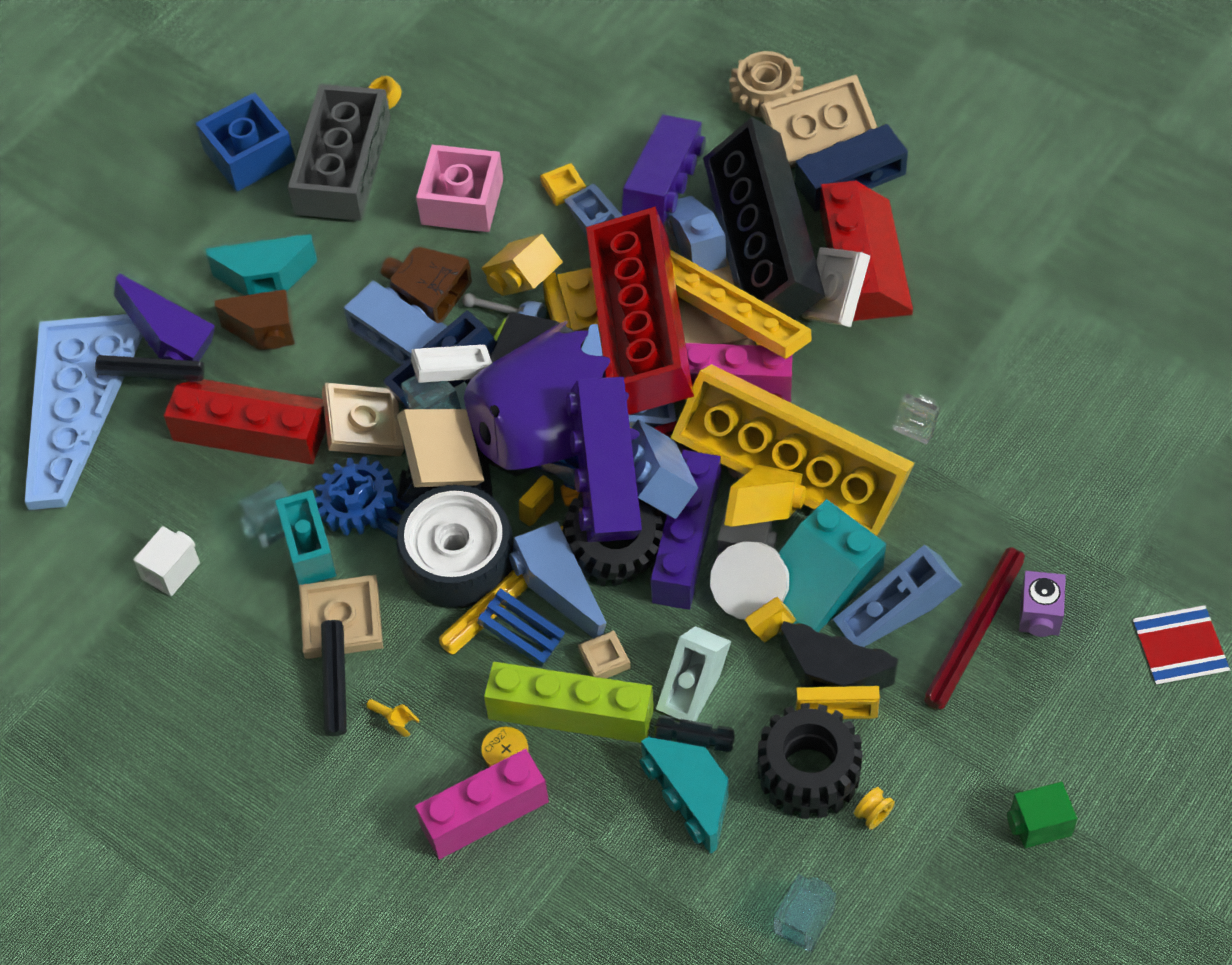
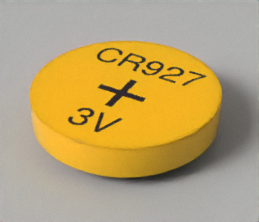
(502, 744)

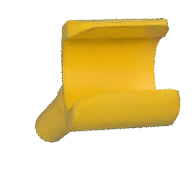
(396, 717)

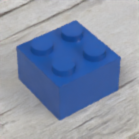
(245, 141)

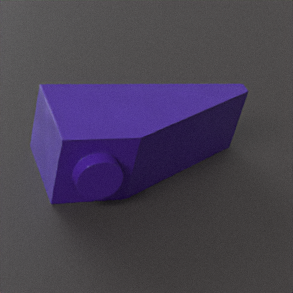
(164, 325)

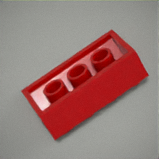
(863, 222)
(246, 420)

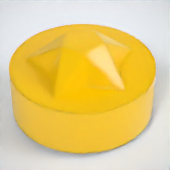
(392, 89)

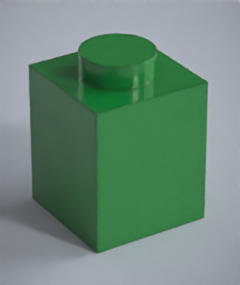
(1042, 815)

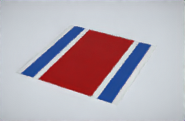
(1181, 644)

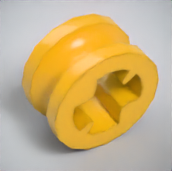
(874, 808)

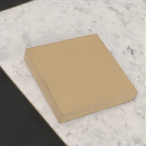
(362, 420)
(440, 447)
(349, 600)

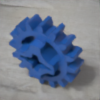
(355, 496)

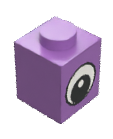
(1042, 603)

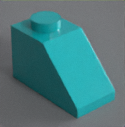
(306, 538)

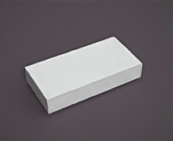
(449, 362)

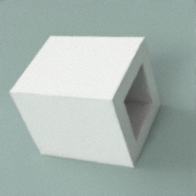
(167, 560)

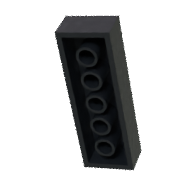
(763, 219)

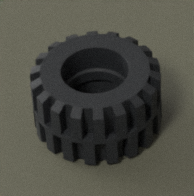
(613, 563)
(813, 731)

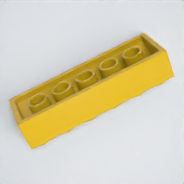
(760, 428)

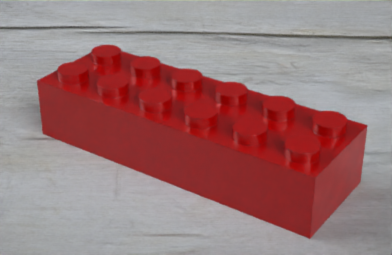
(639, 309)

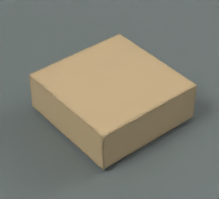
(604, 656)

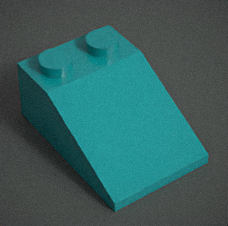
(828, 564)

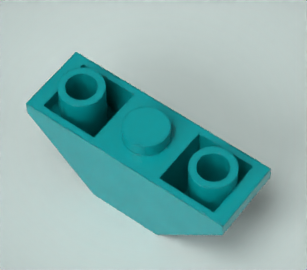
(263, 264)
(690, 784)

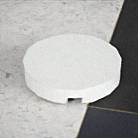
(748, 578)

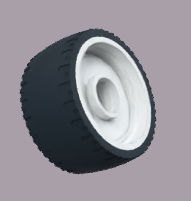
(448, 521)

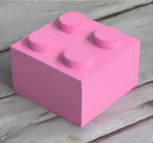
(460, 188)

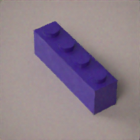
(664, 166)
(604, 459)
(686, 536)

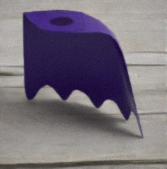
(531, 397)

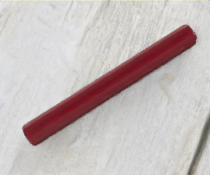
(974, 628)

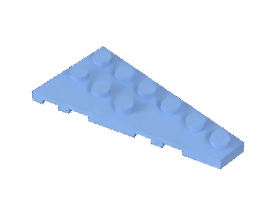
(71, 401)

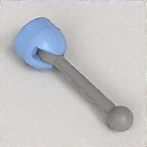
(529, 308)

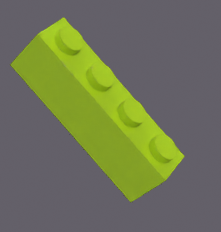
(569, 702)

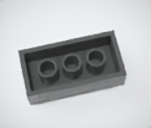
(339, 152)

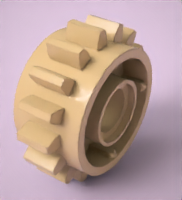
(763, 79)

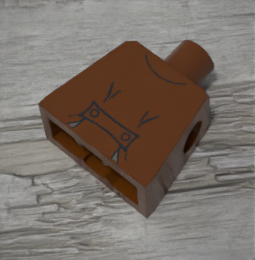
(429, 280)

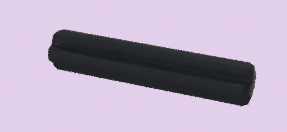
(150, 368)
(333, 678)

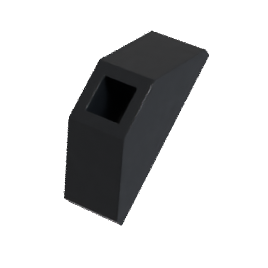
(834, 660)

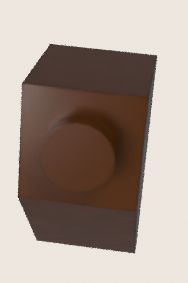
(258, 319)

